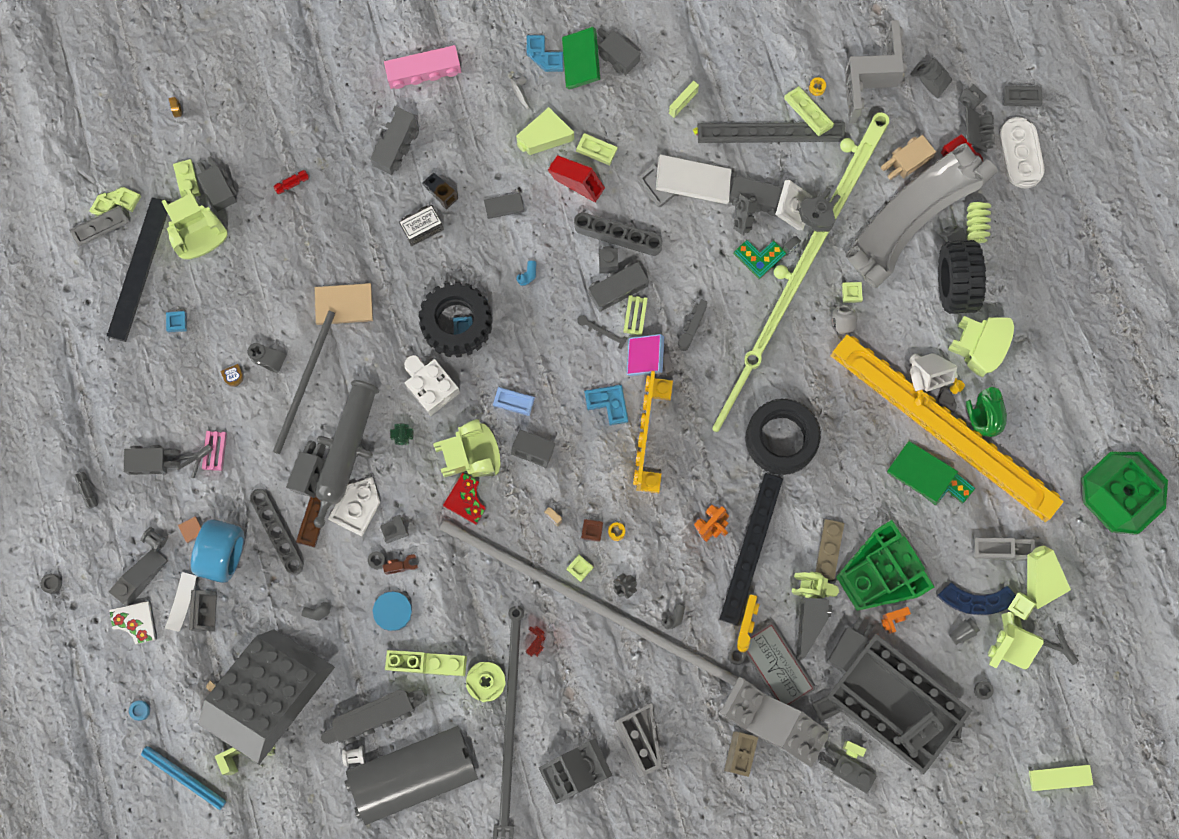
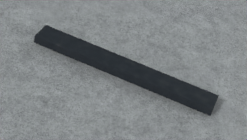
(138, 270)
(751, 549)

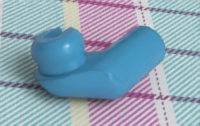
(529, 276)

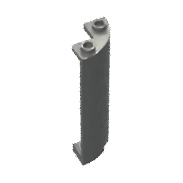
(410, 775)

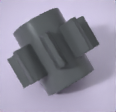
(625, 585)

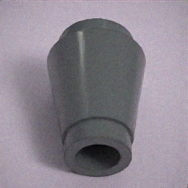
(964, 631)

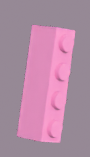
(422, 67)

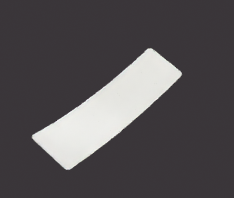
(181, 602)

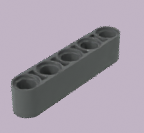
(612, 227)

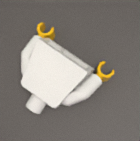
(931, 373)

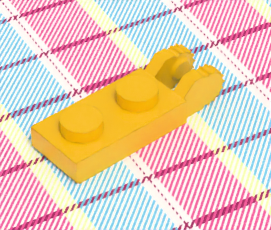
(747, 624)

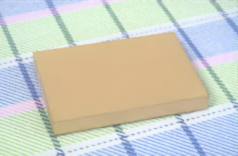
(348, 303)

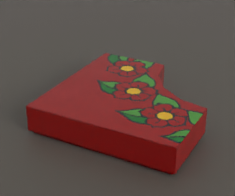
(464, 499)

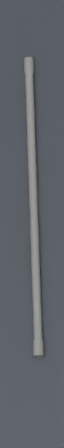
(685, 654)

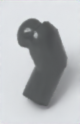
(318, 613)
(675, 619)

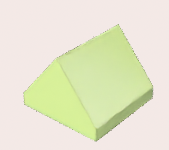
(1011, 618)

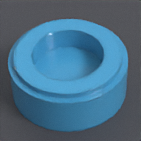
(139, 710)

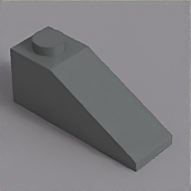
(138, 577)

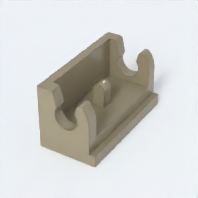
(741, 754)

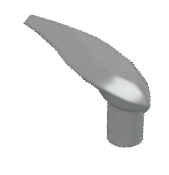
(516, 86)

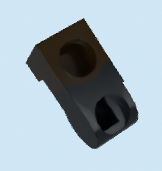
(440, 190)

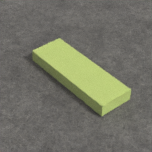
(809, 111)
(1061, 778)

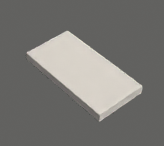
(693, 179)

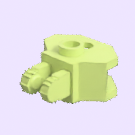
(814, 586)

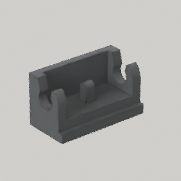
(532, 448)
(202, 610)
(920, 732)

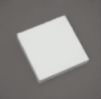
(790, 203)

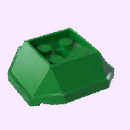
(1106, 497)

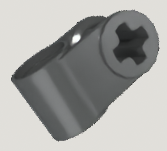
(269, 357)

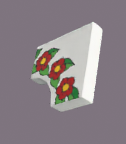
(136, 621)

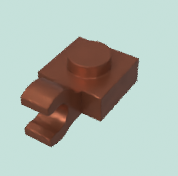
(396, 566)

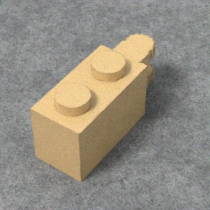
(910, 157)

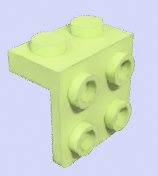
(1015, 647)

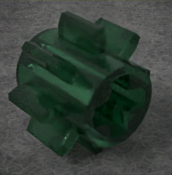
(401, 434)

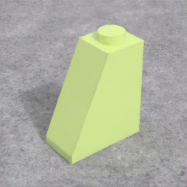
(544, 133)
(1045, 577)

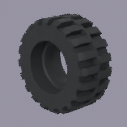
(961, 276)
(450, 296)

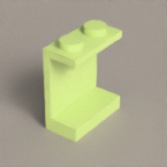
(226, 762)

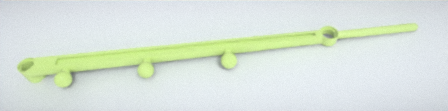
(854, 170)

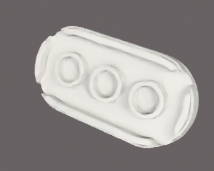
(1021, 152)

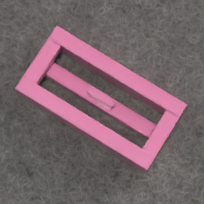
(215, 434)

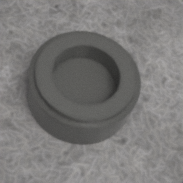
(51, 583)

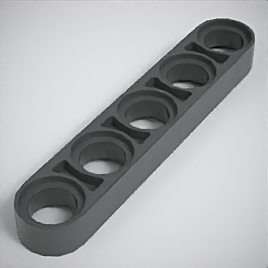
(284, 538)

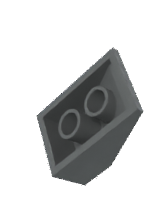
(812, 619)

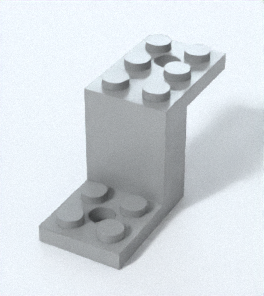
(874, 71)
(775, 722)

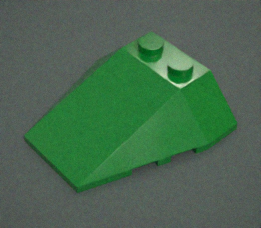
(884, 570)

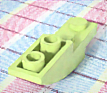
(425, 663)

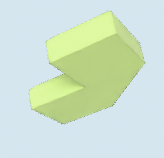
(122, 196)

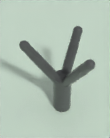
(198, 456)
(1065, 649)

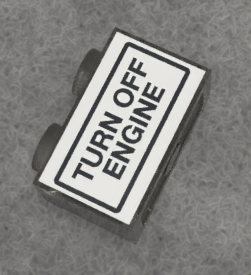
(421, 225)

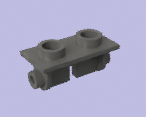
(743, 221)

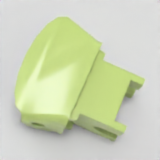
(197, 227)
(470, 451)

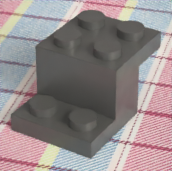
(575, 771)

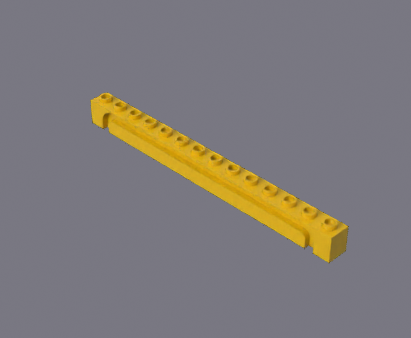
(947, 429)

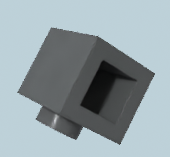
(608, 260)

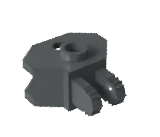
(818, 212)

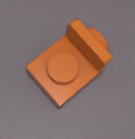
(897, 616)

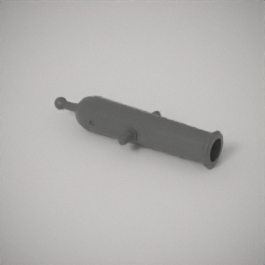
(344, 448)

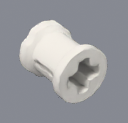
(353, 756)

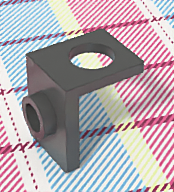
(969, 99)

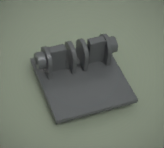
(979, 129)

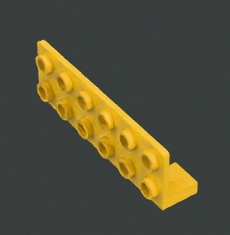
(661, 390)

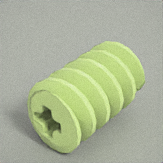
(976, 221)

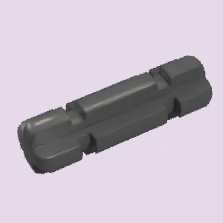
(86, 490)

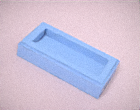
(513, 401)

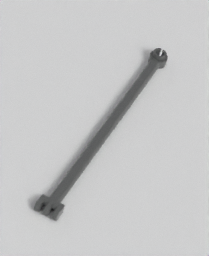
(503, 826)

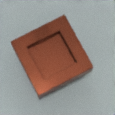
(592, 530)

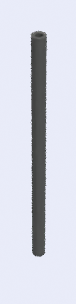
(304, 382)

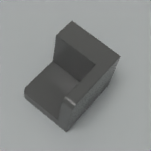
(394, 530)

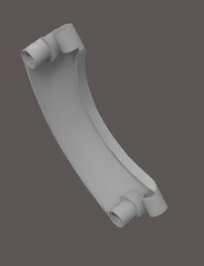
(932, 191)

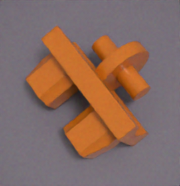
(715, 525)

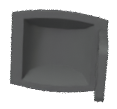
(933, 76)

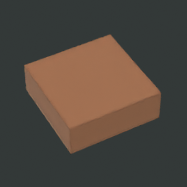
(190, 529)

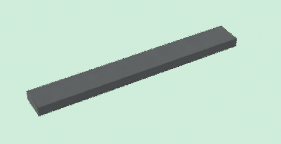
(766, 133)

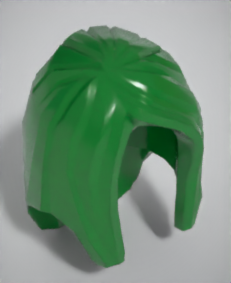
(989, 414)

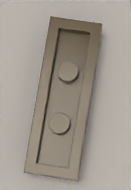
(829, 548)

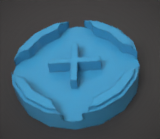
(392, 611)

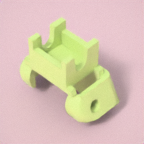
(984, 342)

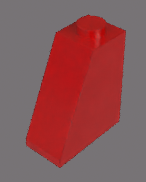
(577, 177)

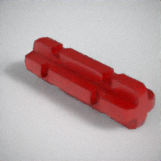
(291, 182)

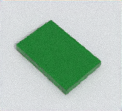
(581, 58)
(922, 472)

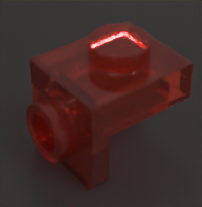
(536, 646)

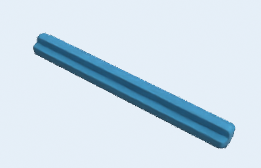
(183, 777)

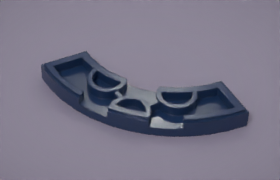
(976, 604)

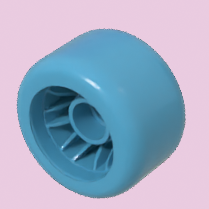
(217, 550)

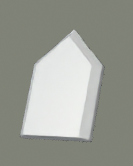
(357, 506)

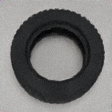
(795, 412)

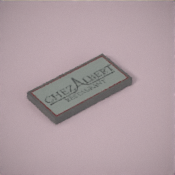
(778, 666)

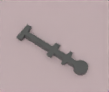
(582, 320)

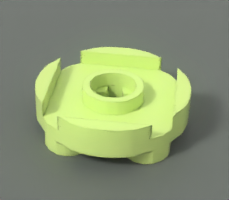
(474, 681)

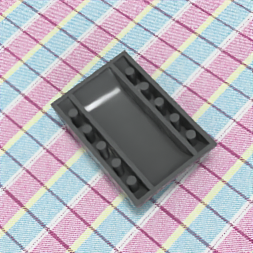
(263, 694)
(894, 696)

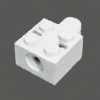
(431, 383)

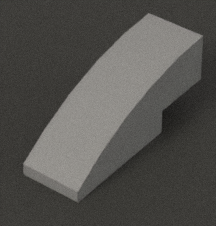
(1004, 548)

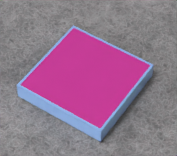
(645, 355)

